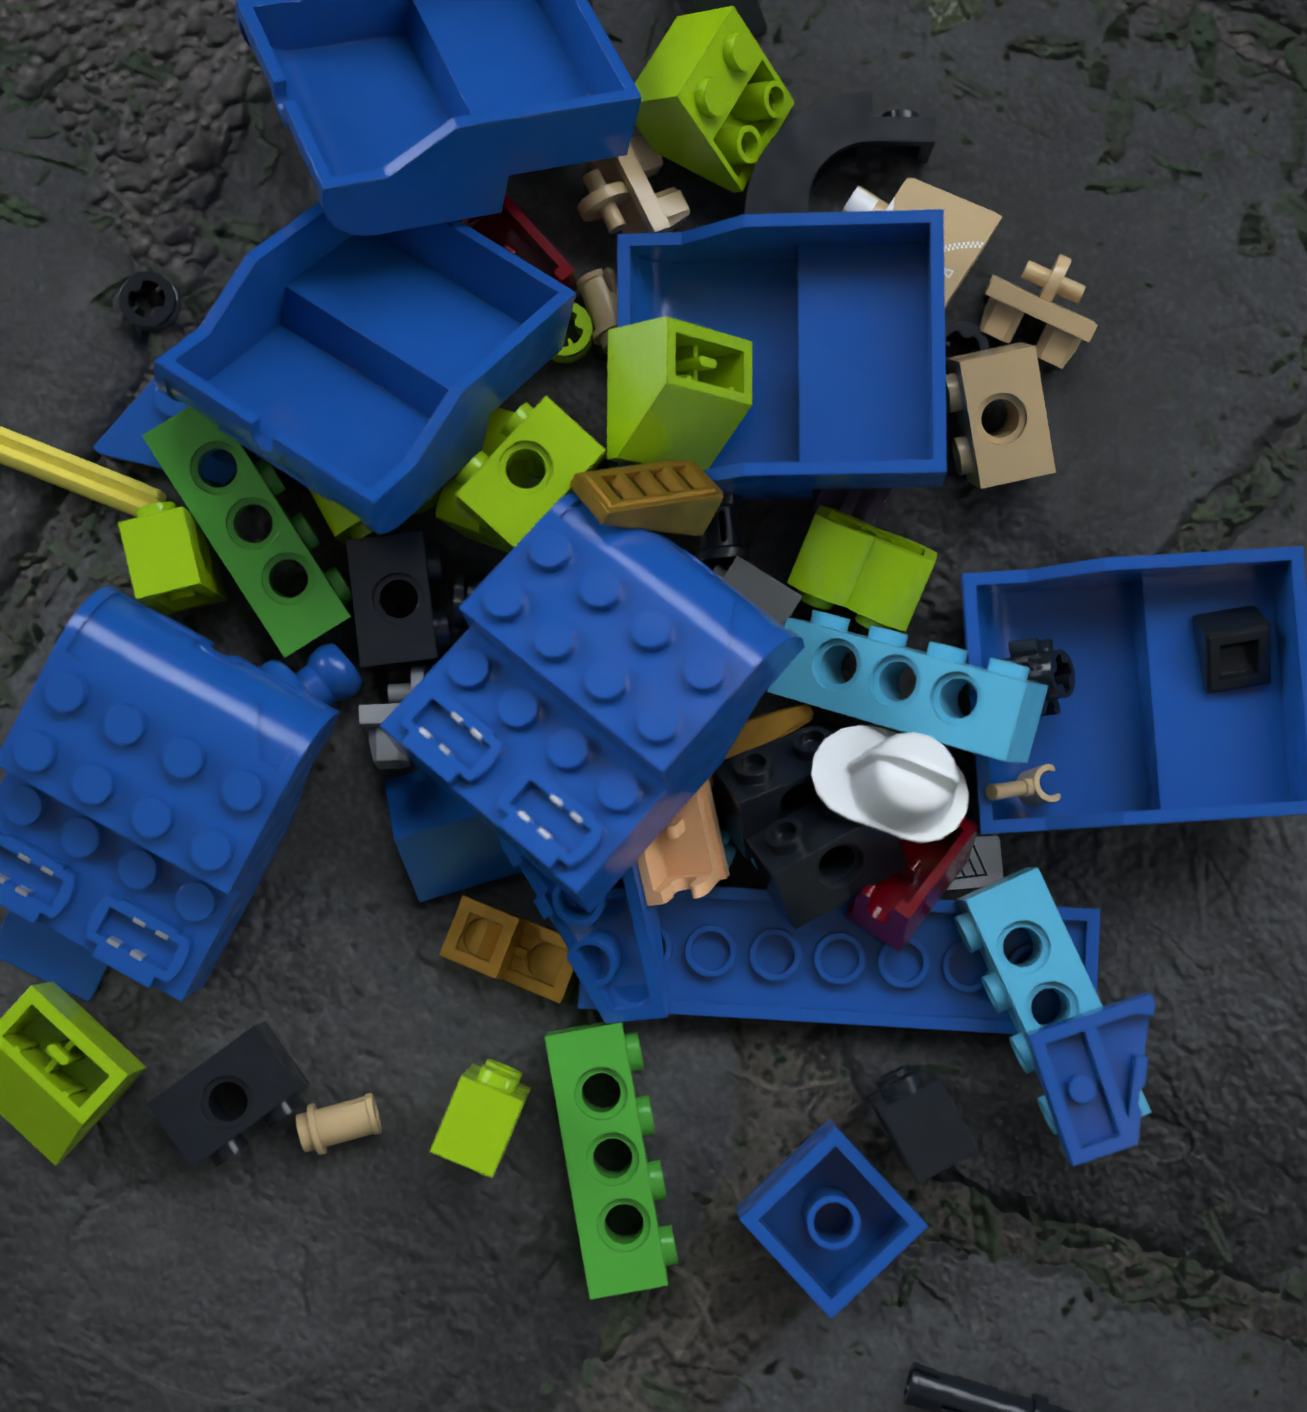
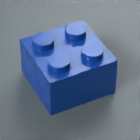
(830, 1218)

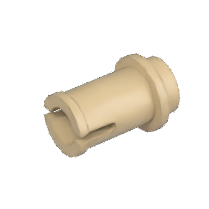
(601, 302)
(338, 1123)

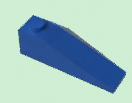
(612, 947)

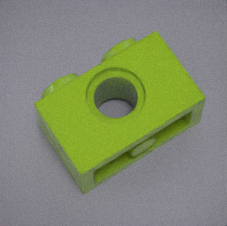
(534, 433)
(171, 559)
(482, 1116)

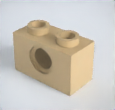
(1023, 443)

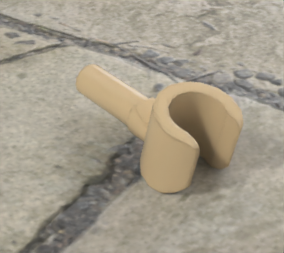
(1026, 788)

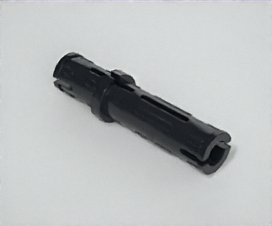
(952, 1393)

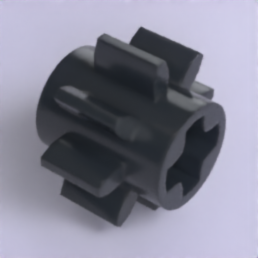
(1046, 667)

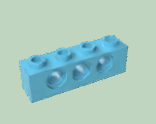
(998, 727)
(1054, 961)

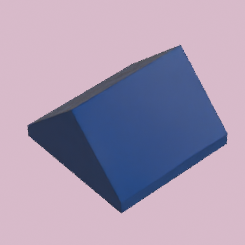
(441, 839)

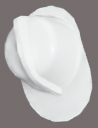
(891, 782)

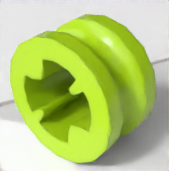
(584, 328)

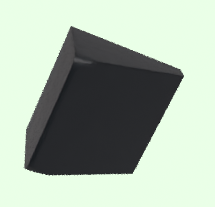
(1233, 648)

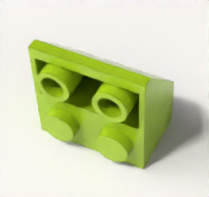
(711, 98)
(674, 391)
(58, 1070)

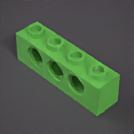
(292, 622)
(611, 1260)

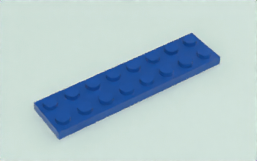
(746, 960)

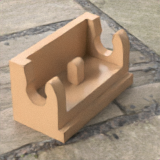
(685, 853)

